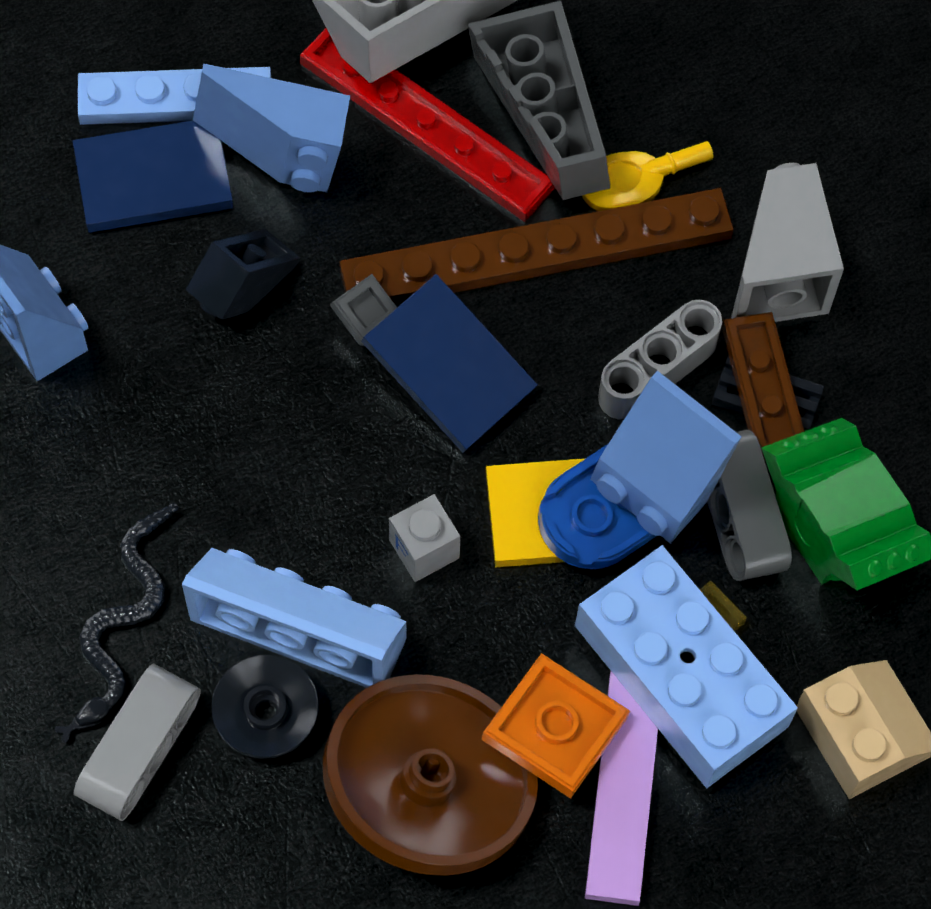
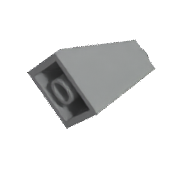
(792, 249)

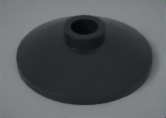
(262, 682)

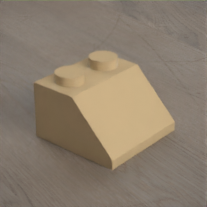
(864, 725)

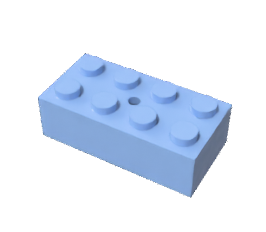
(706, 709)

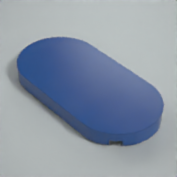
(583, 524)

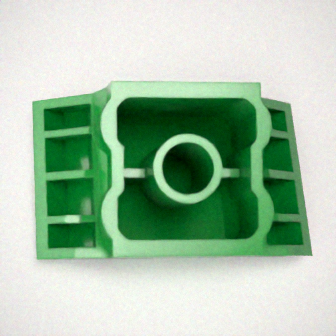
(844, 507)

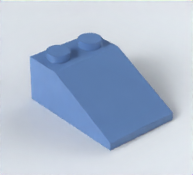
(274, 124)
(35, 317)
(665, 458)

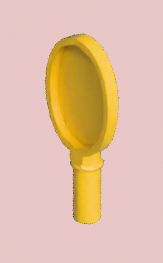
(639, 176)

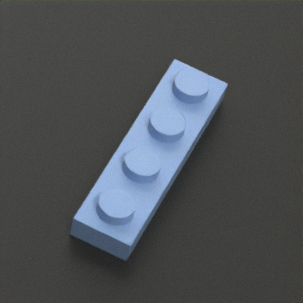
(142, 95)

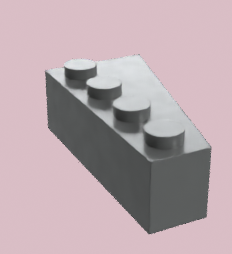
(541, 85)

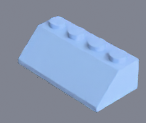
(294, 617)

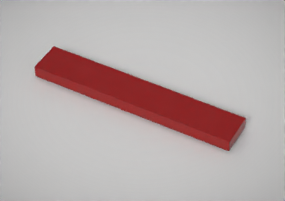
(435, 130)

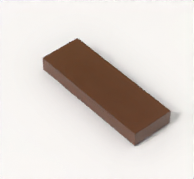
(762, 377)

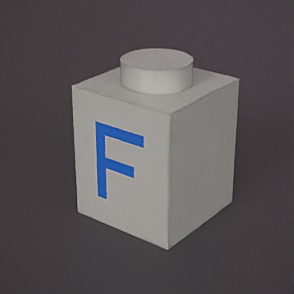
(424, 538)

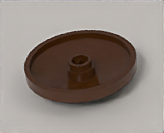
(420, 781)

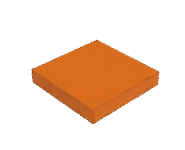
(555, 725)

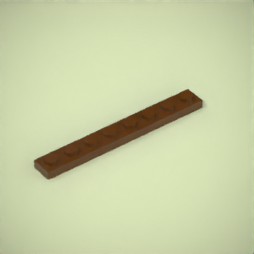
(548, 246)

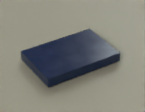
(151, 175)
(449, 363)

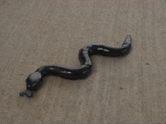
(97, 709)

